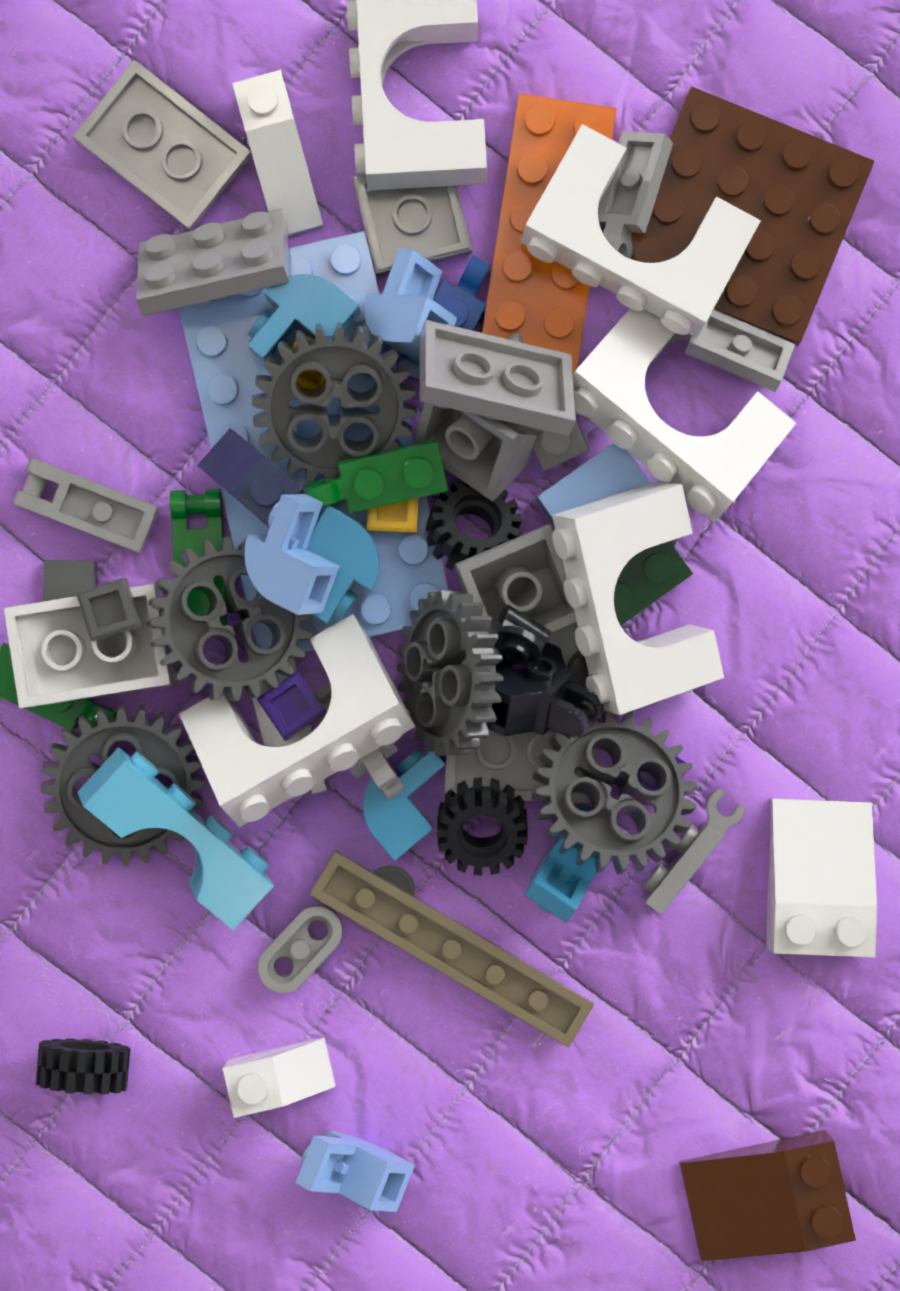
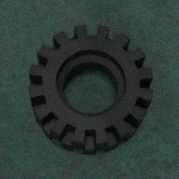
(467, 500)
(475, 850)
(82, 1066)

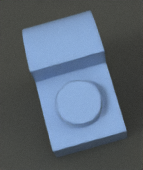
(406, 304)
(282, 565)
(355, 1170)

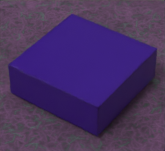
(292, 705)

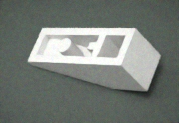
(278, 151)

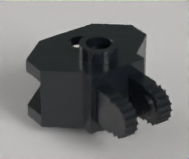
(543, 698)

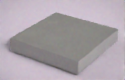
(414, 219)

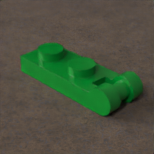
(183, 538)

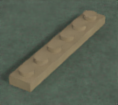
(452, 948)

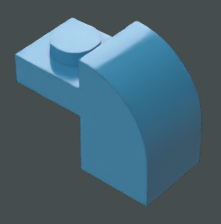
(300, 303)
(351, 547)
(398, 821)
(560, 883)

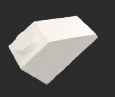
(278, 1076)

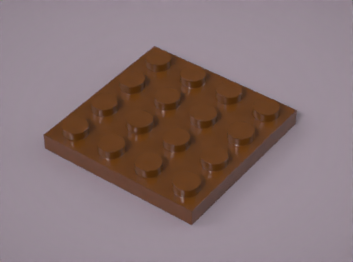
(775, 173)

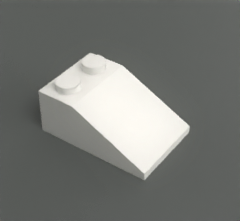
(60, 663)
(821, 879)

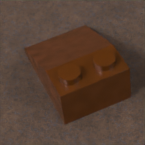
(768, 1198)

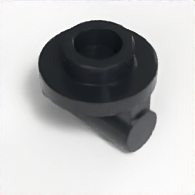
(519, 636)

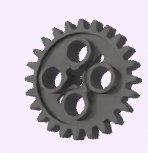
(338, 361)
(185, 632)
(449, 672)
(95, 738)
(596, 831)

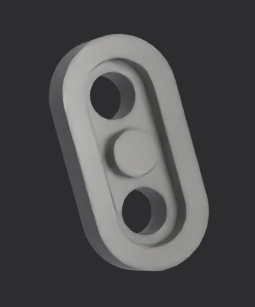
(301, 948)

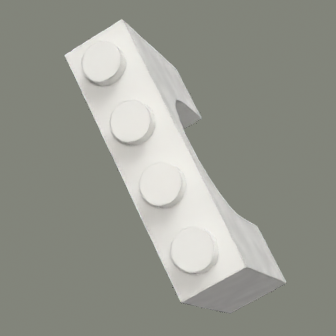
(395, 147)
(676, 290)
(710, 468)
(594, 549)
(360, 719)

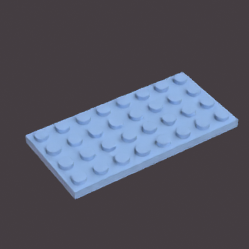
(225, 384)

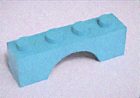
(132, 799)

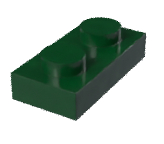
(647, 579)

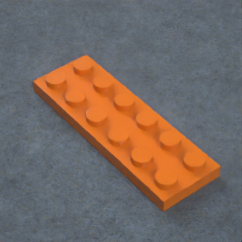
(524, 292)

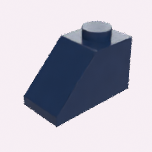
(247, 475)

